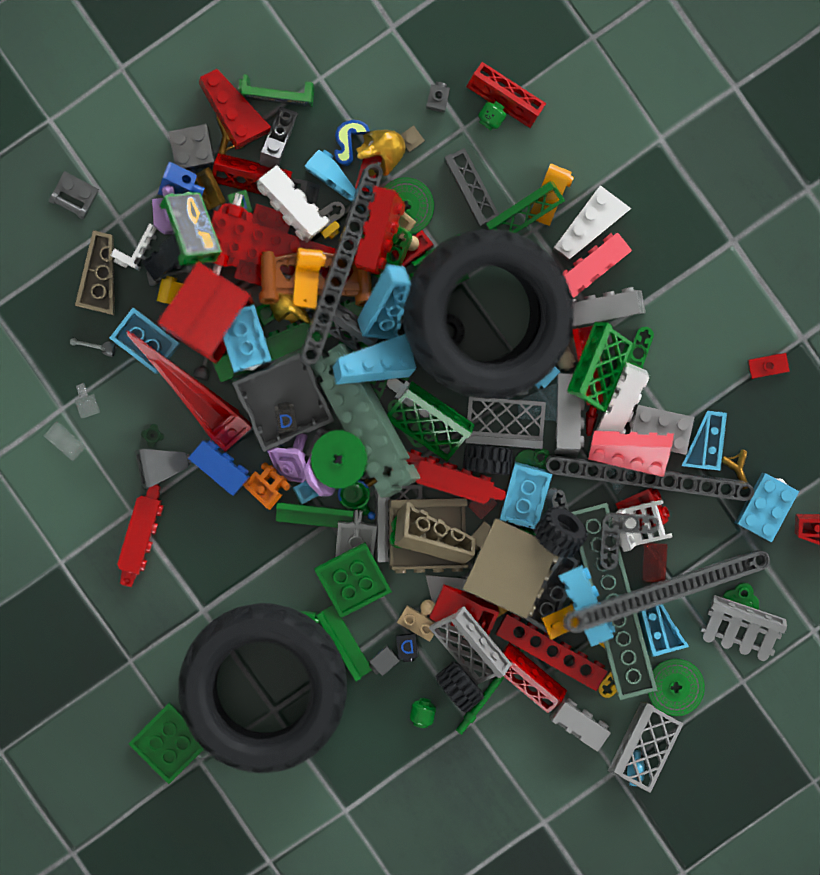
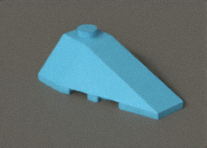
(327, 171)

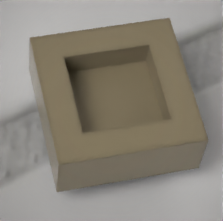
(412, 138)

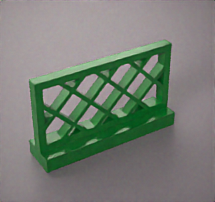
(591, 360)
(435, 408)

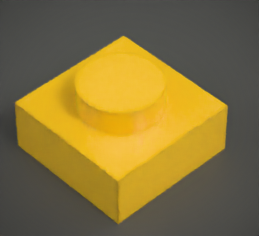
(331, 231)

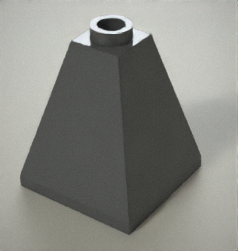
(159, 465)

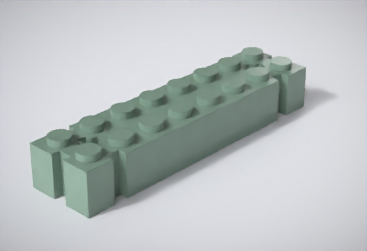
(366, 418)

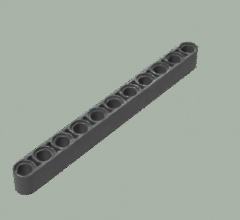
(334, 271)
(657, 482)

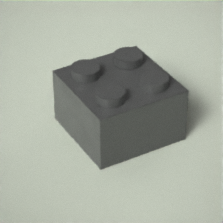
(192, 147)

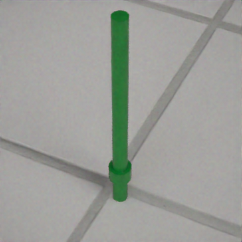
(470, 716)

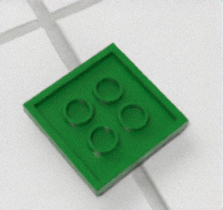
(352, 580)
(167, 743)

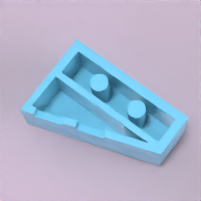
(659, 631)

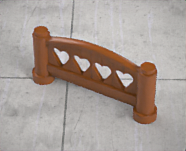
(275, 283)

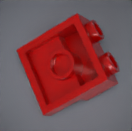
(645, 496)

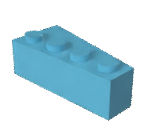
(385, 305)

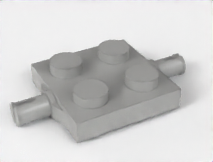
(355, 533)

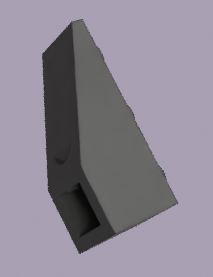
(278, 138)

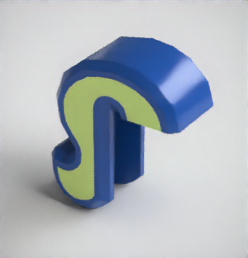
(343, 139)

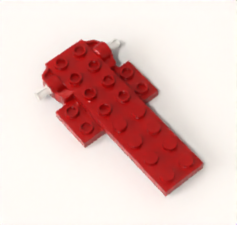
(247, 235)

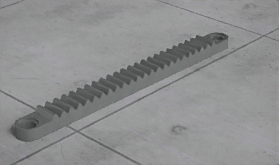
(666, 591)

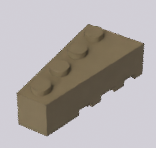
(97, 281)

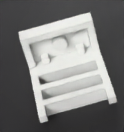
(125, 260)
(630, 540)

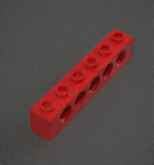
(591, 680)

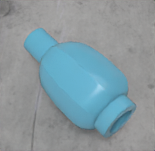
(640, 765)

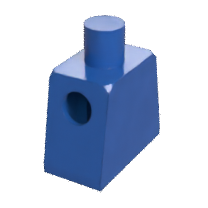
(180, 180)

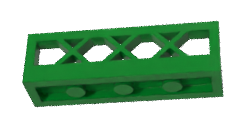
(526, 203)
(312, 514)
(345, 642)

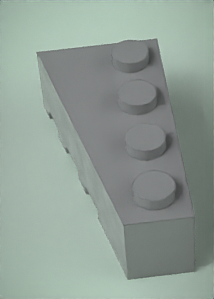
(608, 306)
(568, 419)

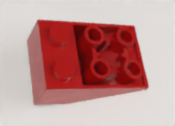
(452, 599)

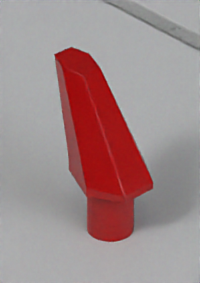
(591, 417)

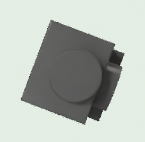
(438, 104)

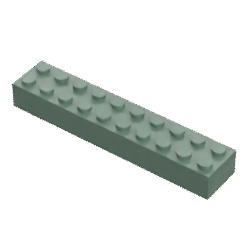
(627, 648)

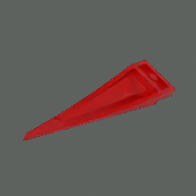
(215, 415)

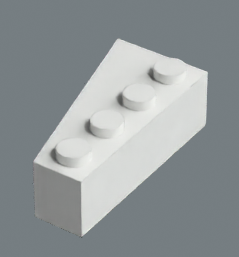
(291, 204)
(624, 399)

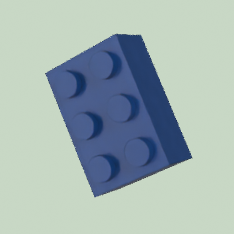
(219, 466)

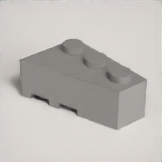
(580, 724)

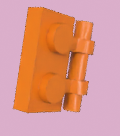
(263, 490)

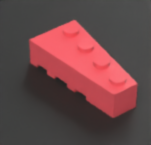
(596, 264)
(632, 451)

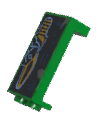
(277, 96)
(191, 228)

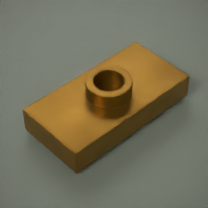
(212, 194)

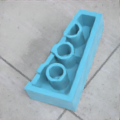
(378, 362)
(583, 594)

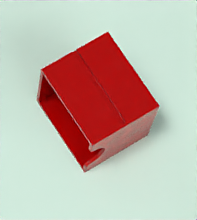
(204, 312)

